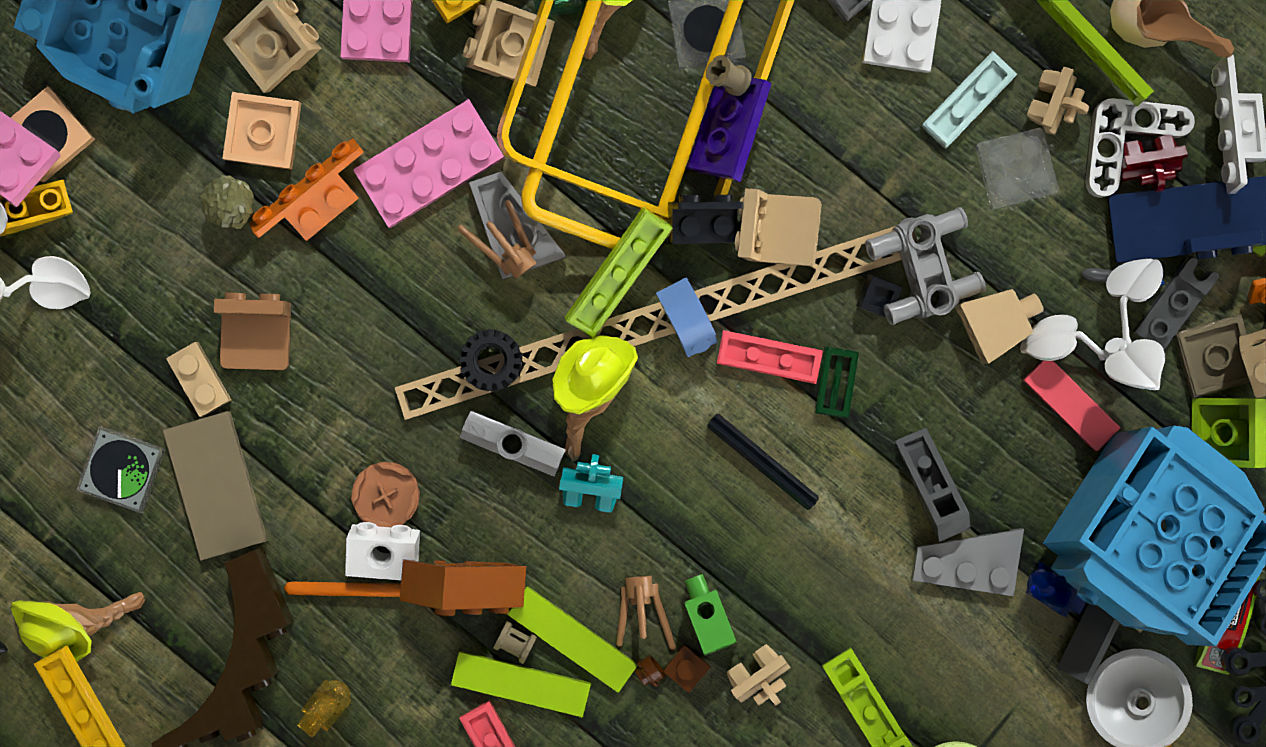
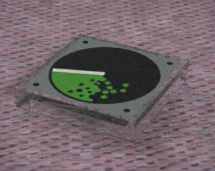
(121, 469)

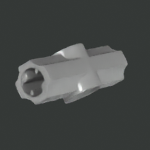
(491, 435)

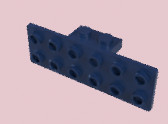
(1188, 221)

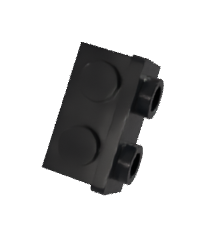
(703, 221)

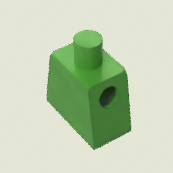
(715, 631)

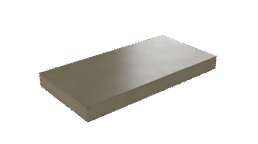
(215, 485)

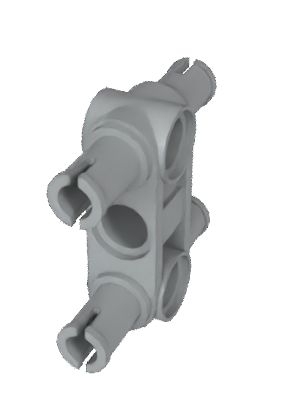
(925, 266)

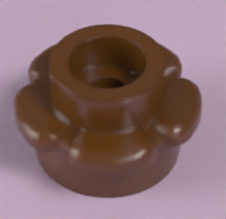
(649, 671)

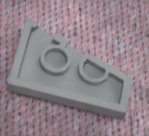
(972, 563)

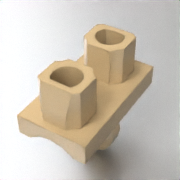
(1061, 87)
(771, 667)

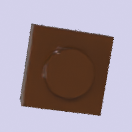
(686, 668)

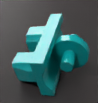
(591, 480)

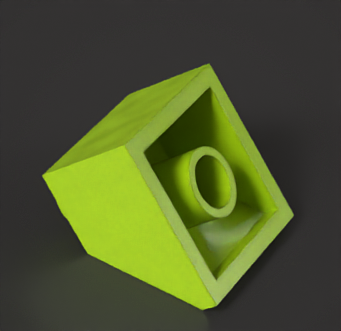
(1233, 428)

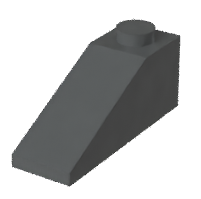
(933, 485)

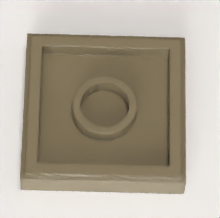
(1212, 356)

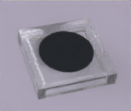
(695, 30)

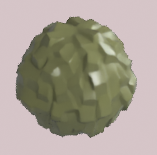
(227, 202)

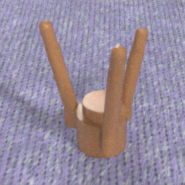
(517, 259)
(639, 592)

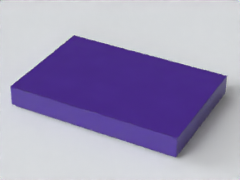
(728, 131)

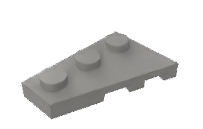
(490, 198)

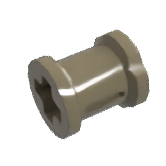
(726, 74)
(515, 642)

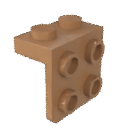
(254, 332)

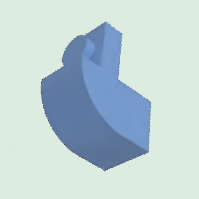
(687, 317)

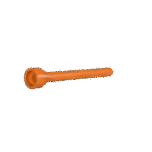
(343, 589)

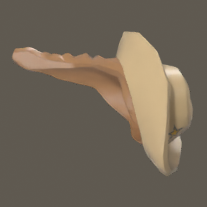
(1159, 21)

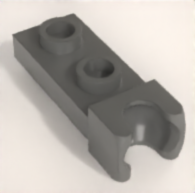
(1175, 303)

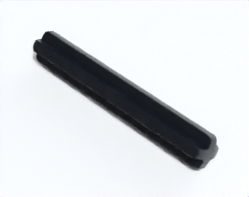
(762, 461)

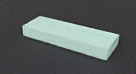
(969, 100)

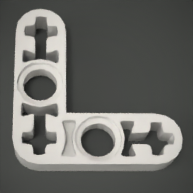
(1126, 124)

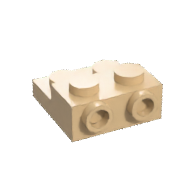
(502, 40)
(272, 42)

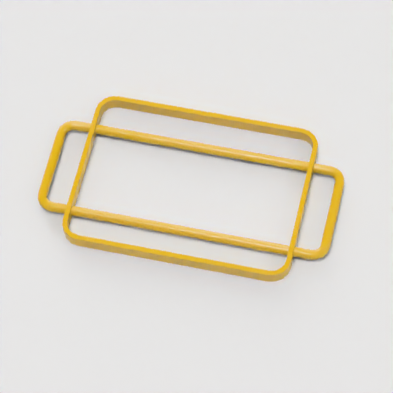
(538, 163)

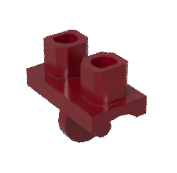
(1152, 166)

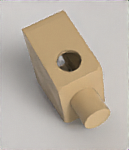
(998, 322)
(1255, 360)

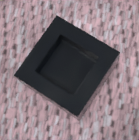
(877, 294)

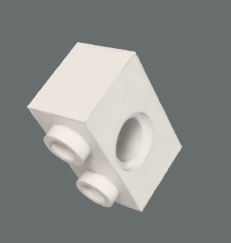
(368, 562)

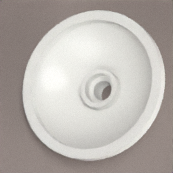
(1124, 681)

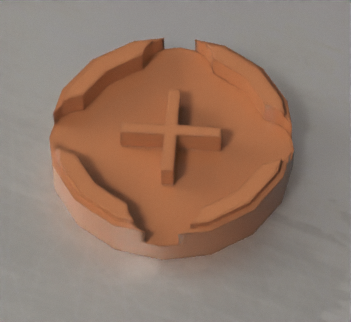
(385, 494)

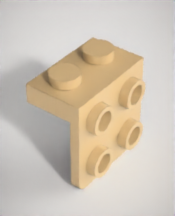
(778, 228)

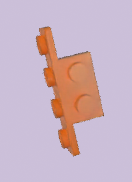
(314, 198)

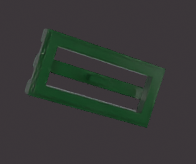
(831, 411)

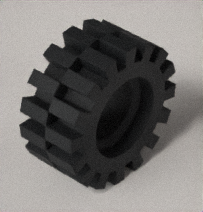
(473, 348)

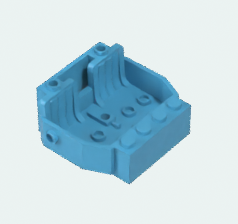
(120, 48)
(1134, 570)

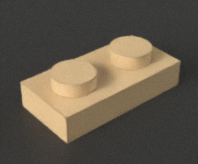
(199, 379)

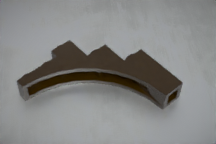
(258, 612)

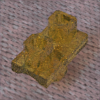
(325, 707)

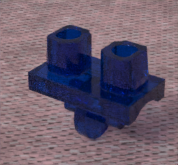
(1054, 591)

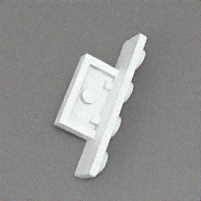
(1241, 126)

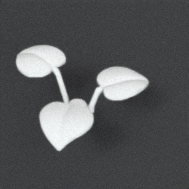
(54, 280)
(1127, 362)

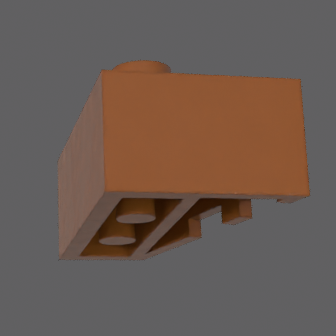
(463, 586)

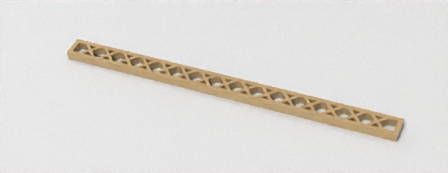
(645, 311)

